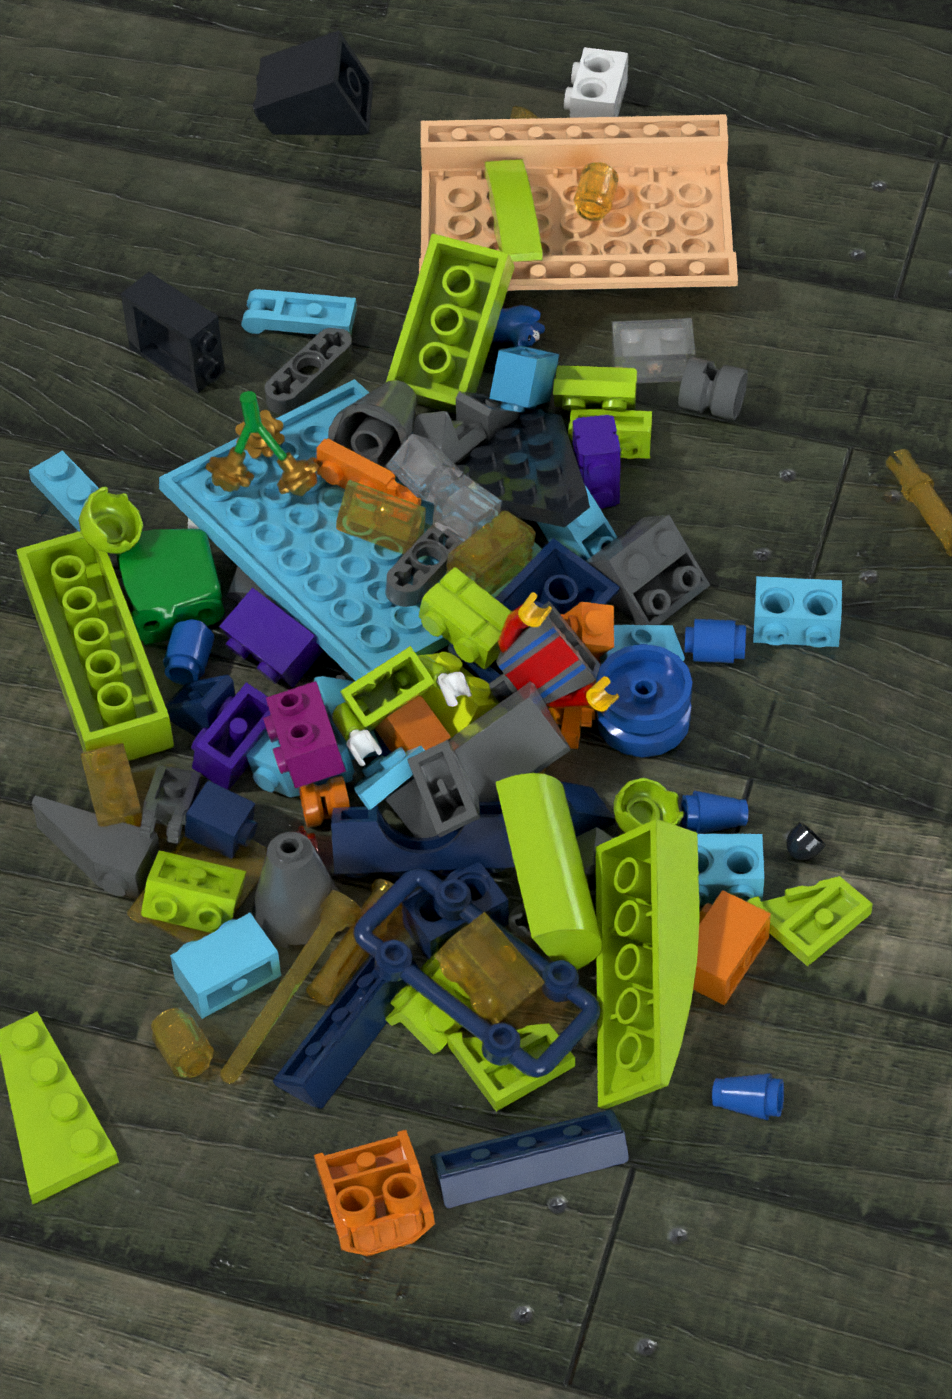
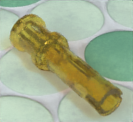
(348, 952)

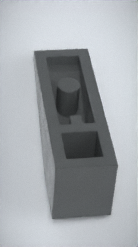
(108, 855)

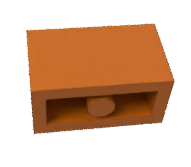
(728, 943)

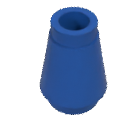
(712, 812)
(750, 1095)

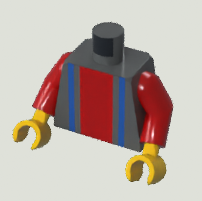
(546, 651)

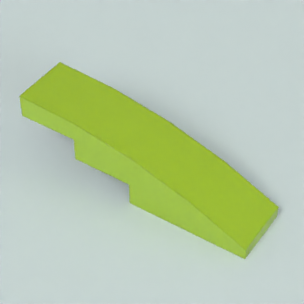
(513, 210)

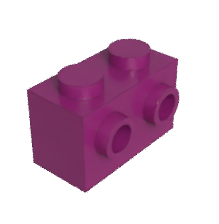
(304, 735)

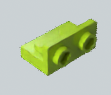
(191, 892)

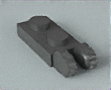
(169, 800)

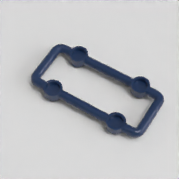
(499, 1040)

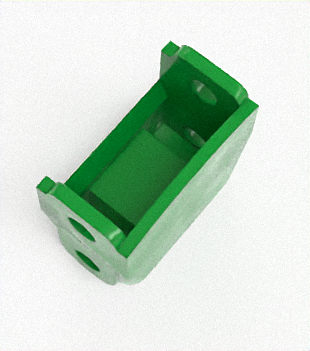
(170, 581)

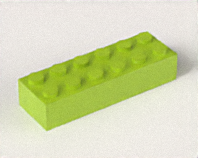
(94, 647)

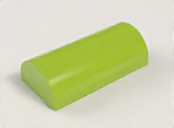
(549, 868)

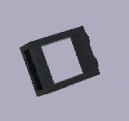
(173, 332)

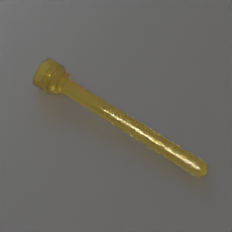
(336, 915)

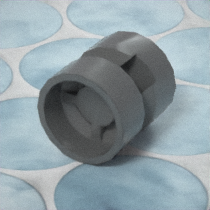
(713, 388)

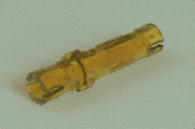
(919, 489)

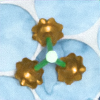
(259, 436)

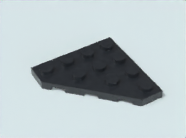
(531, 470)

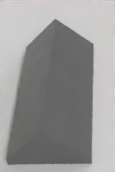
(502, 743)

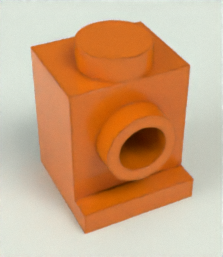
(593, 626)

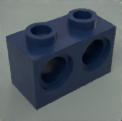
(420, 908)

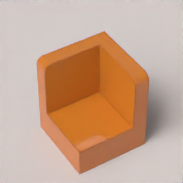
(412, 726)

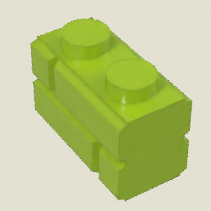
(464, 617)

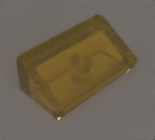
(380, 518)

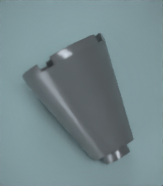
(377, 422)
(291, 890)

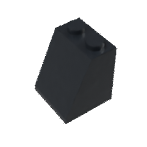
(314, 89)

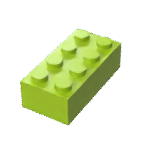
(451, 320)

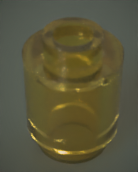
(595, 191)
(181, 1043)

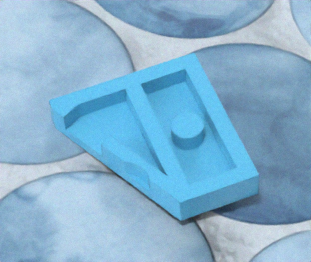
(384, 776)

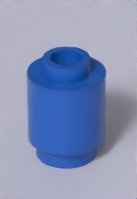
(715, 641)
(188, 651)

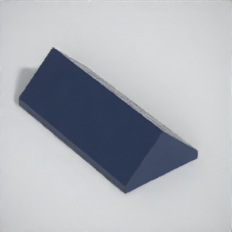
(555, 577)

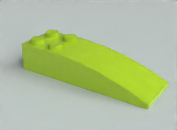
(647, 956)

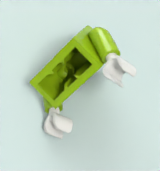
(386, 691)

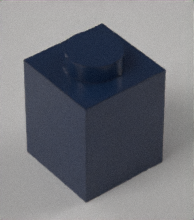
(221, 820)

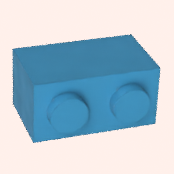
(523, 378)

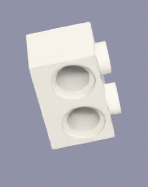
(598, 84)

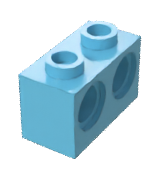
(797, 611)
(721, 857)

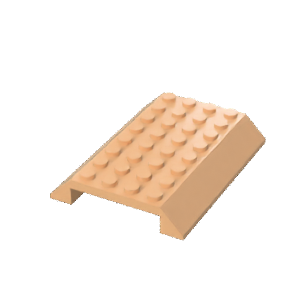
(666, 214)

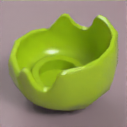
(110, 522)
(643, 802)

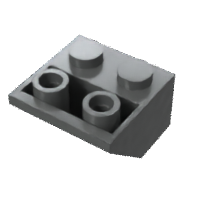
(651, 569)

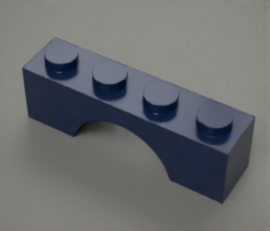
(368, 844)

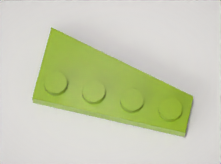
(51, 1115)

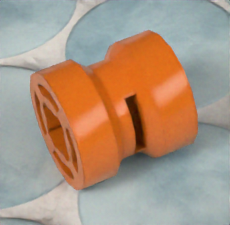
(333, 794)

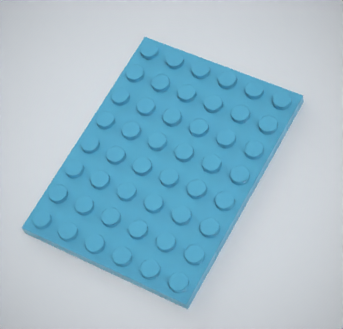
(297, 554)

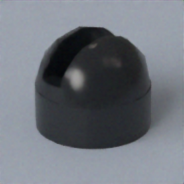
(804, 843)

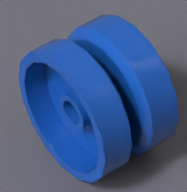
(652, 700)

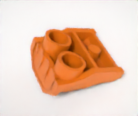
(376, 1195)

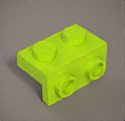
(595, 387)
(631, 426)
(421, 1016)

